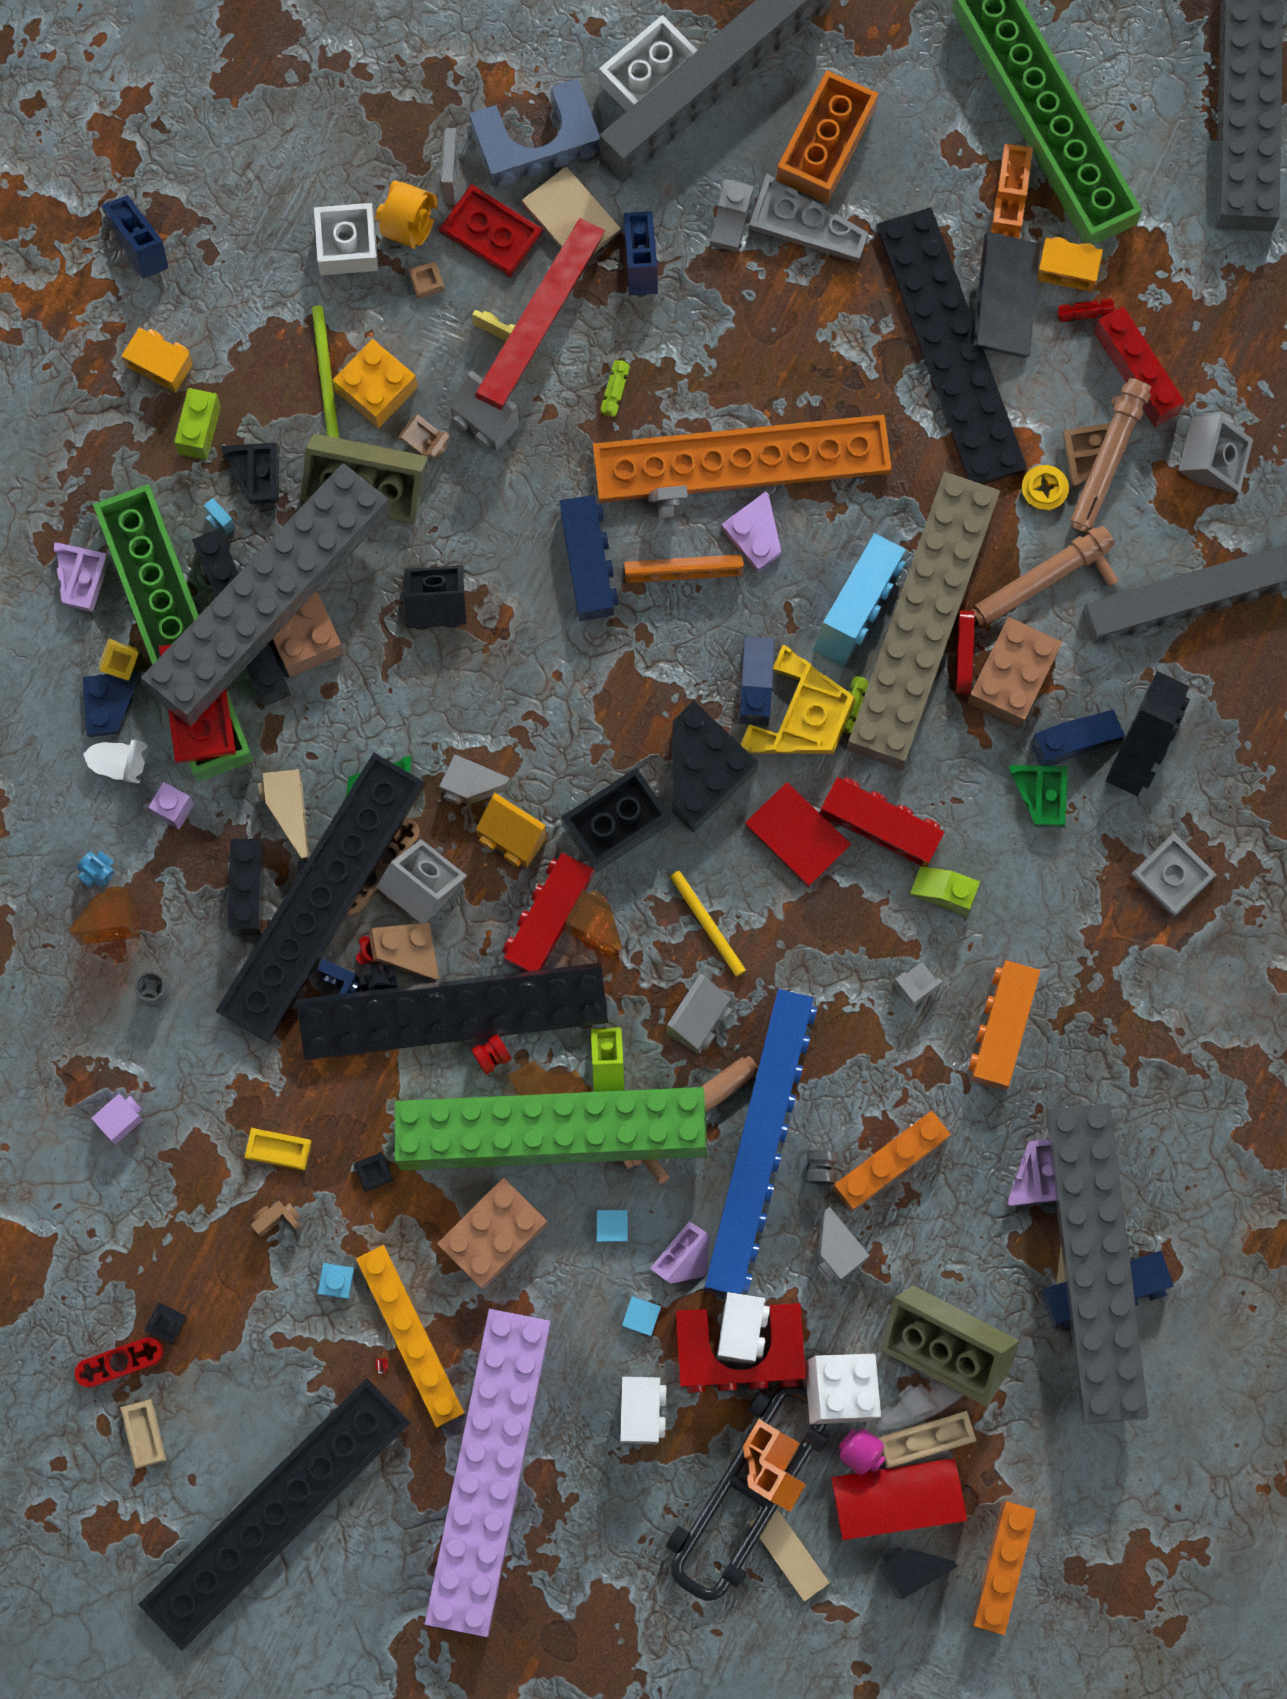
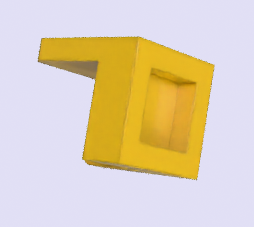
(118, 659)

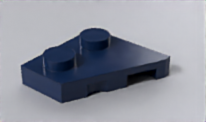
(107, 701)

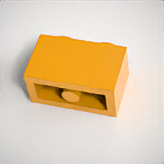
(1069, 264)
(157, 359)

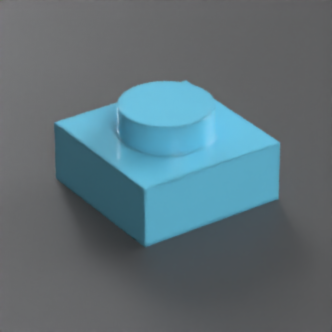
(218, 517)
(336, 1281)

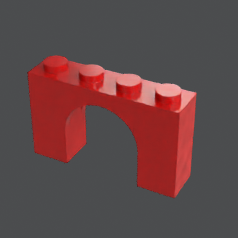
(701, 1369)

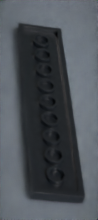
(946, 343)
(320, 897)
(452, 1011)
(274, 1514)

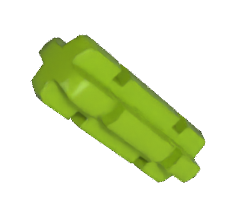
(614, 388)
(859, 686)

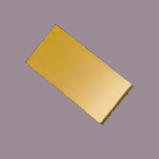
(278, 1149)

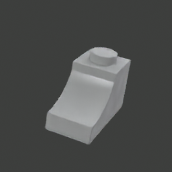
(731, 215)

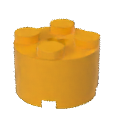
(406, 214)

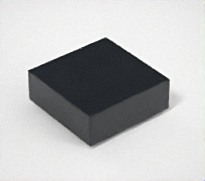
(373, 1172)

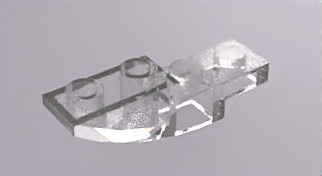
(916, 1405)

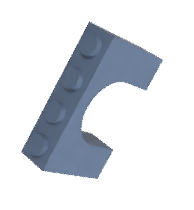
(508, 160)

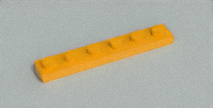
(410, 1336)

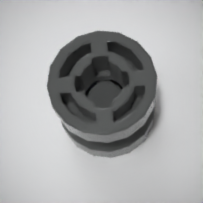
(147, 984)
(825, 1162)

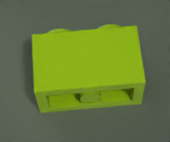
(197, 423)

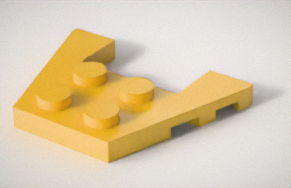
(813, 717)

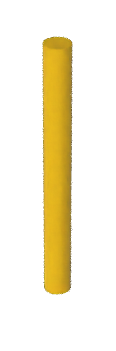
(707, 923)

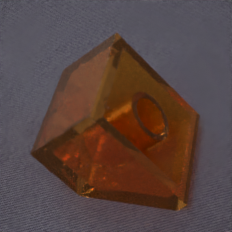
(107, 918)
(594, 924)

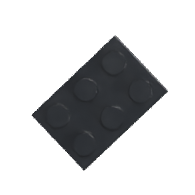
(615, 820)

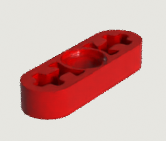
(964, 652)
(100, 1379)

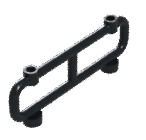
(684, 1541)

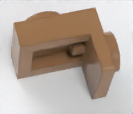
(424, 438)
(269, 1217)

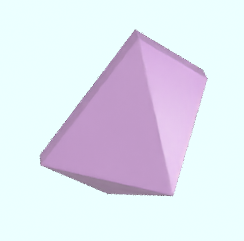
(685, 1256)

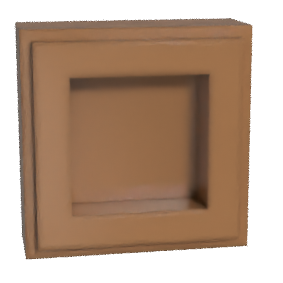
(426, 280)

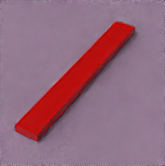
(540, 314)

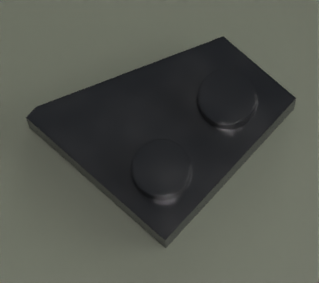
(256, 470)

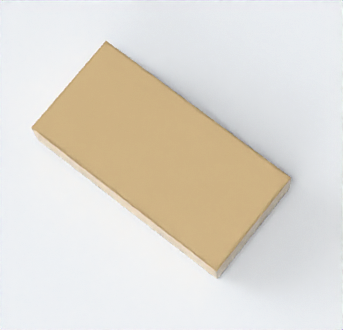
(143, 1434)

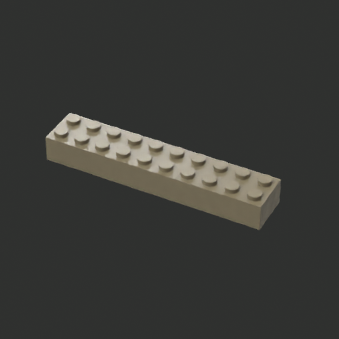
(922, 620)

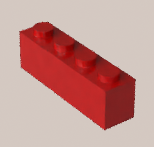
(1137, 361)
(882, 822)
(547, 917)

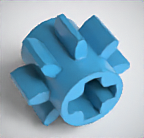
(95, 869)

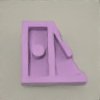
(755, 532)
(80, 575)

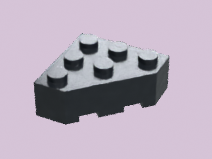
(1149, 734)
(705, 766)

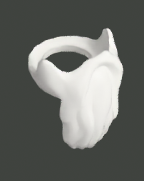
(117, 760)

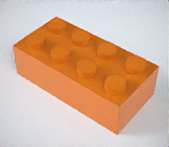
(826, 136)

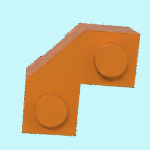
(768, 1457)

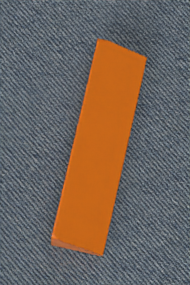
(683, 568)

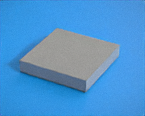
(449, 166)
(1173, 875)

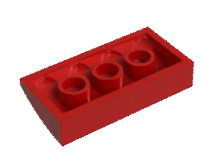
(898, 1499)

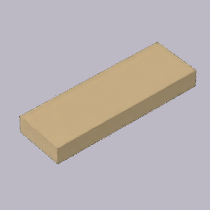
(927, 1439)
(792, 1557)

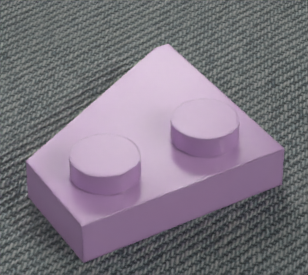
(1034, 1177)

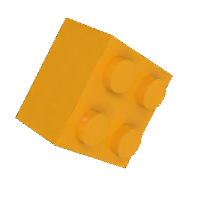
(375, 383)

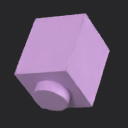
(171, 805)
(118, 1117)

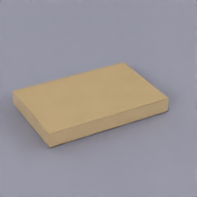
(560, 205)

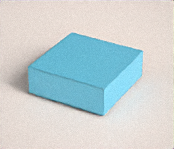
(612, 1226)
(641, 1316)

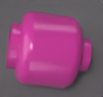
(861, 1451)

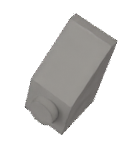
(471, 782)

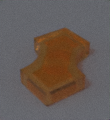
(535, 1081)

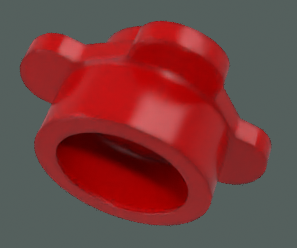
(363, 956)

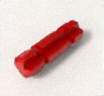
(1085, 310)

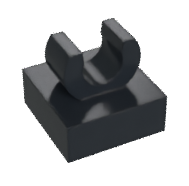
(166, 1323)

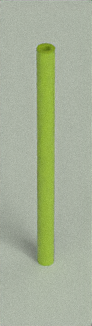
(325, 371)

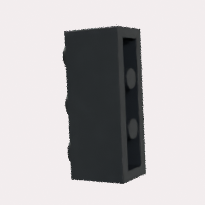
(246, 887)

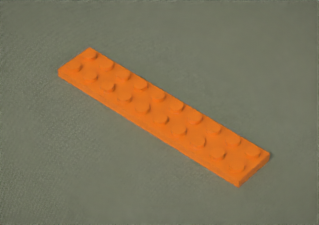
(743, 458)

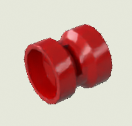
(497, 1050)

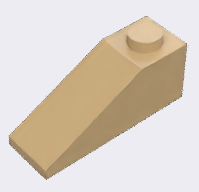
(285, 801)

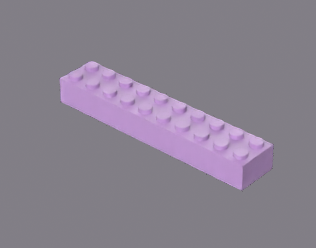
(488, 1473)

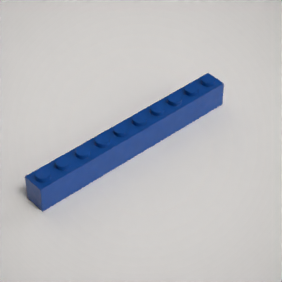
(759, 1143)

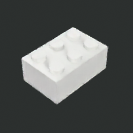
(644, 63)

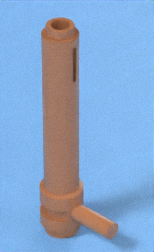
(1127, 412)
(1080, 552)
(715, 1091)

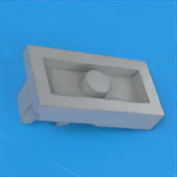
(667, 498)

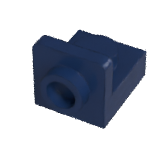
(335, 975)

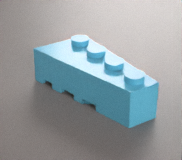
(859, 599)

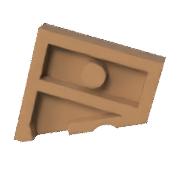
(1082, 449)
(406, 948)

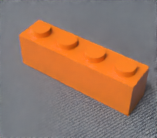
(1004, 1026)
(891, 1161)
(1003, 1568)

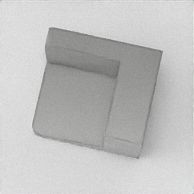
(916, 984)

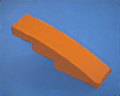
(1012, 190)

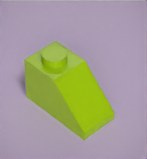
(945, 889)
(607, 1059)

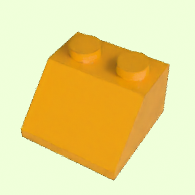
(511, 831)

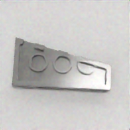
(797, 220)

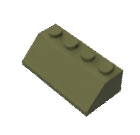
(390, 471)
(948, 1344)

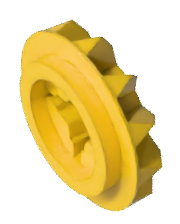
(1052, 477)

